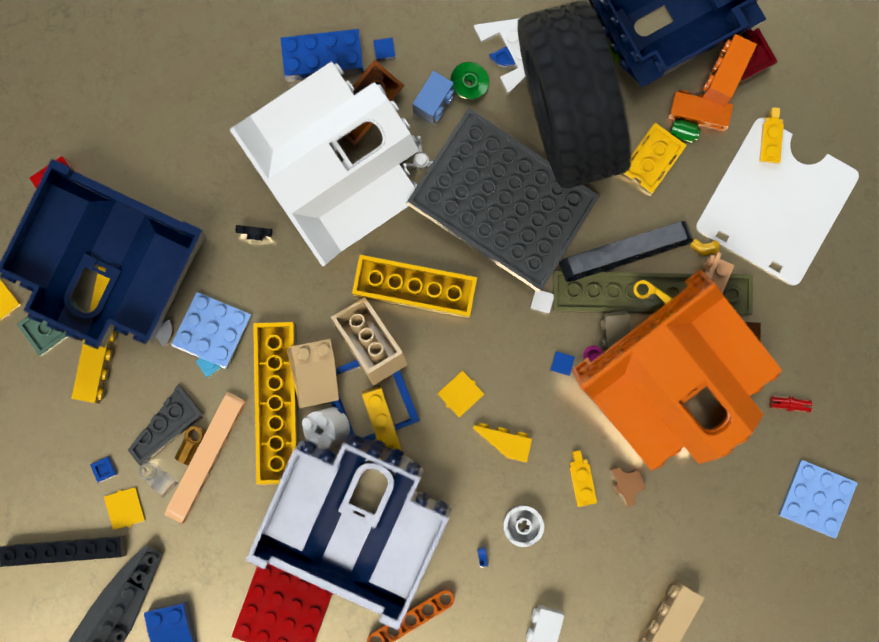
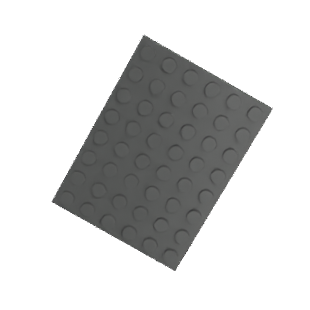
(502, 200)

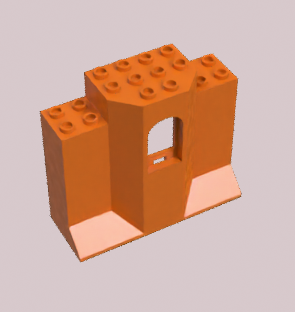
(670, 359)

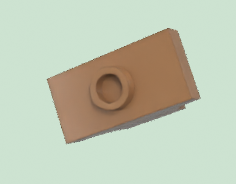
(627, 484)

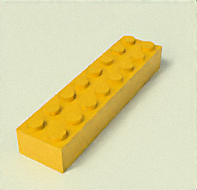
(274, 400)

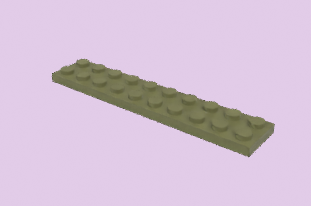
(616, 292)

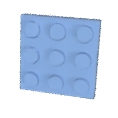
(211, 330)
(818, 499)

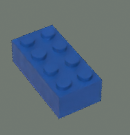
(311, 52)

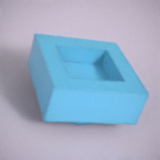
(207, 367)

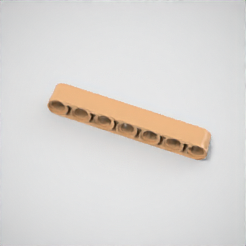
(205, 458)

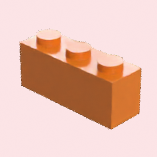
(700, 110)

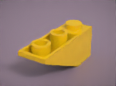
(510, 445)

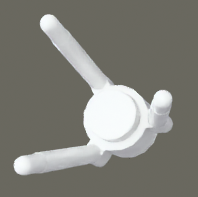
(421, 159)

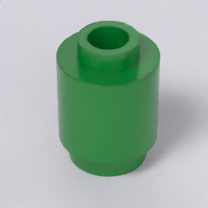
(685, 130)

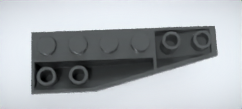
(119, 603)

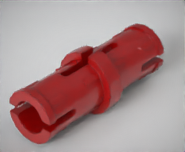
(790, 404)

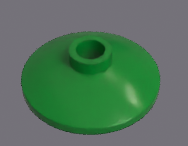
(473, 73)

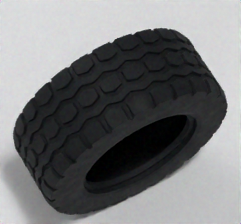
(575, 93)

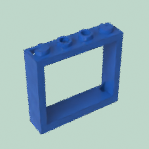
(402, 389)

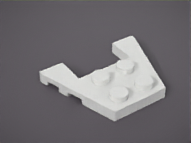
(509, 33)

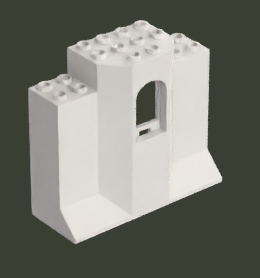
(294, 152)

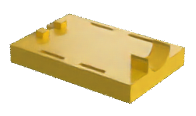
(654, 157)

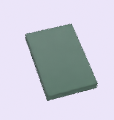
(41, 336)

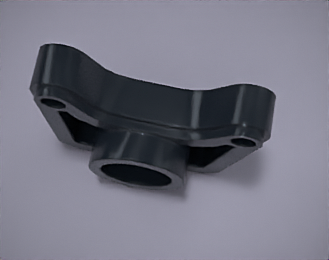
(253, 233)

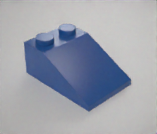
(170, 624)

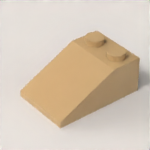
(314, 373)

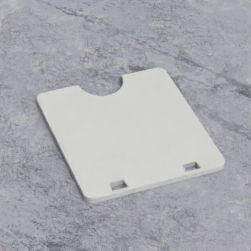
(776, 209)

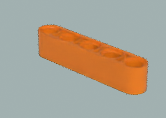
(417, 611)

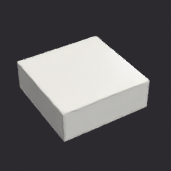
(542, 301)

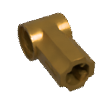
(189, 445)

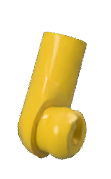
(705, 249)

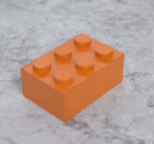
(728, 70)

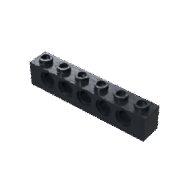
(62, 551)

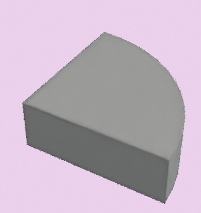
(165, 332)

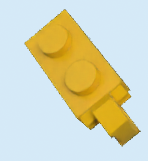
(772, 138)
(582, 480)

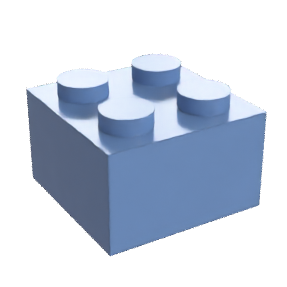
(433, 98)

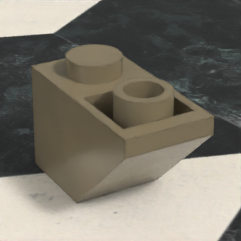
(615, 326)

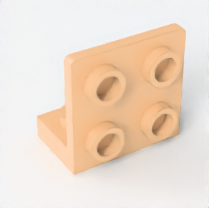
(718, 270)

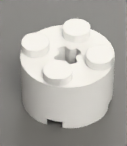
(326, 428)
(527, 536)

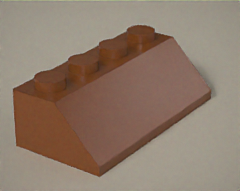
(390, 84)

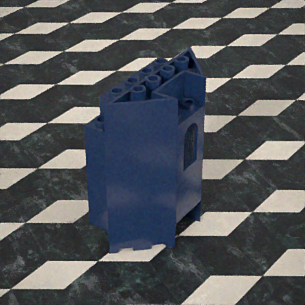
(694, 31)

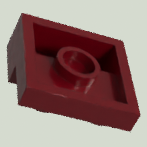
(762, 56)

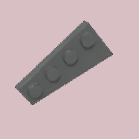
(165, 426)

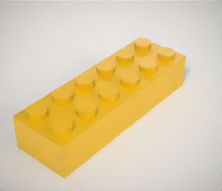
(414, 286)

